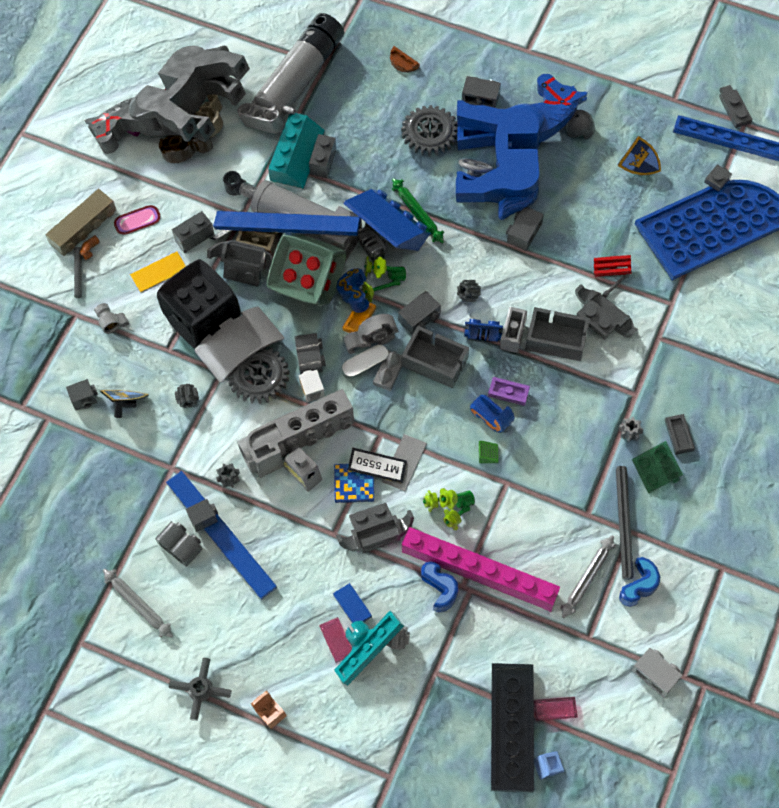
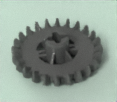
(421, 139)
(262, 385)

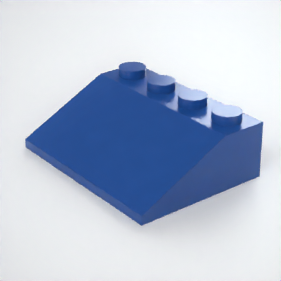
(388, 219)

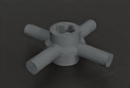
(196, 683)

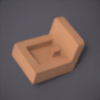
(268, 709)

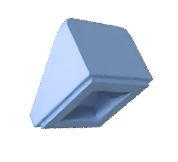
(548, 765)

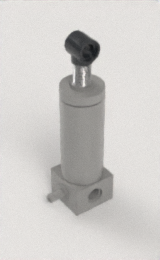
(275, 199)

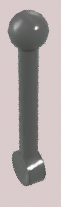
(607, 292)

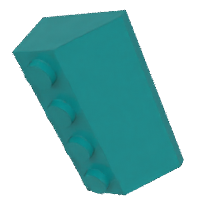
(294, 151)

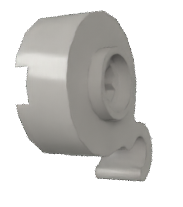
(375, 329)

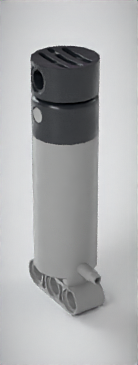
(292, 75)

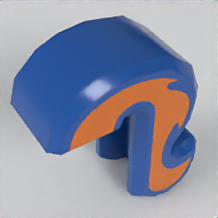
(492, 414)

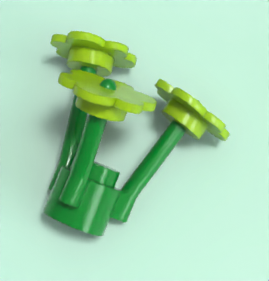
(395, 274)

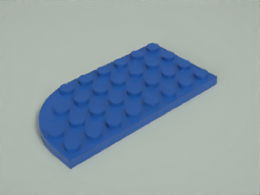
(710, 225)

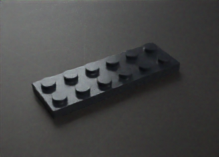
(512, 727)

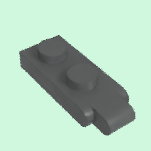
(734, 106)

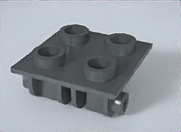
(371, 242)

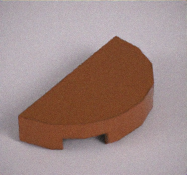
(402, 61)

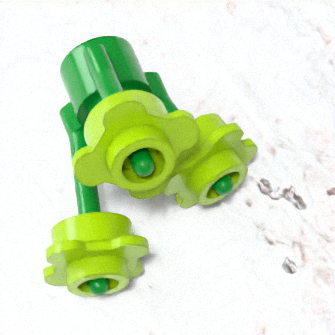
(449, 499)

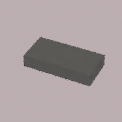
(679, 434)

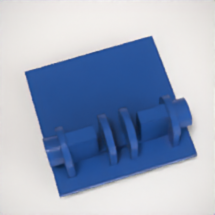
(492, 326)

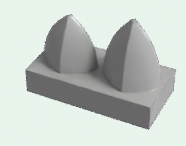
(388, 371)

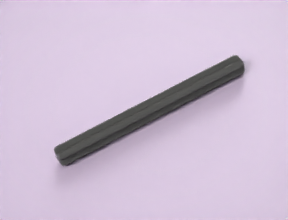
(624, 522)

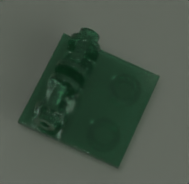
(657, 467)

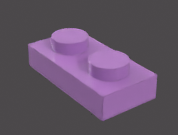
(508, 391)

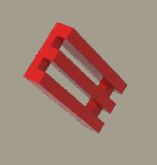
(612, 263)

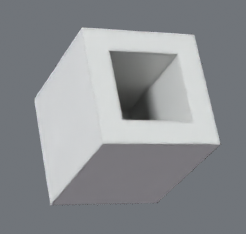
(311, 385)

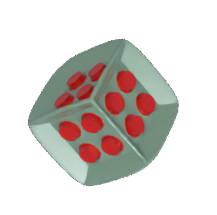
(306, 269)

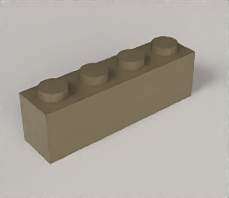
(81, 222)

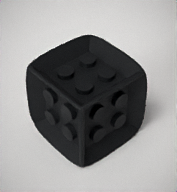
(197, 302)

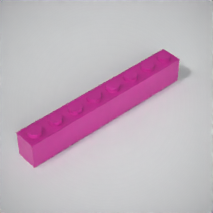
(480, 569)

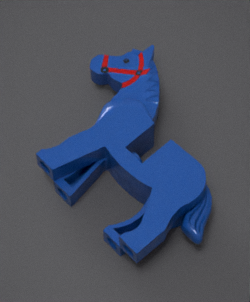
(517, 138)

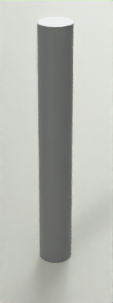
(77, 273)

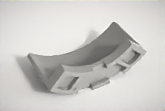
(237, 342)

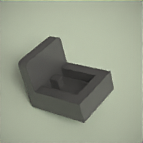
(718, 177)

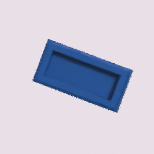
(352, 604)

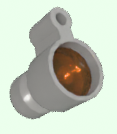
(109, 321)

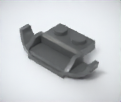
(241, 261)
(603, 314)
(375, 529)

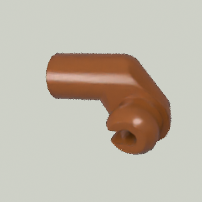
(87, 245)

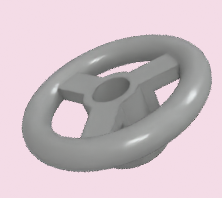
(475, 167)

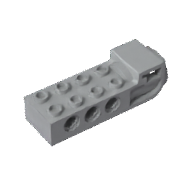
(300, 428)

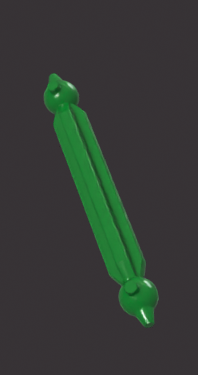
(417, 210)

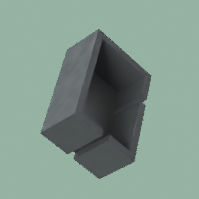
(561, 338)
(438, 361)

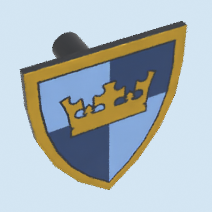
(641, 158)
(123, 399)

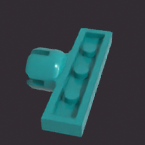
(366, 645)

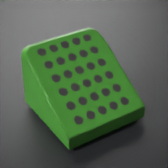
(488, 452)

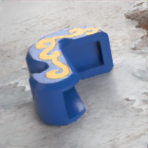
(349, 292)

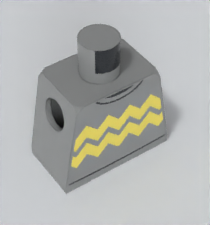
(300, 466)

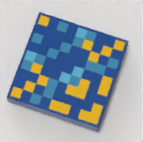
(352, 485)

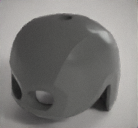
(580, 124)

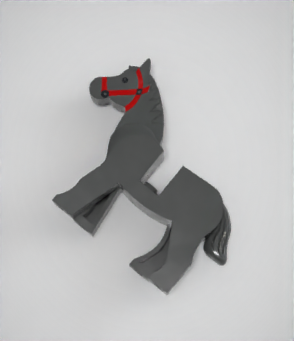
(188, 80)

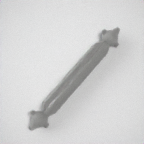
(588, 576)
(137, 603)

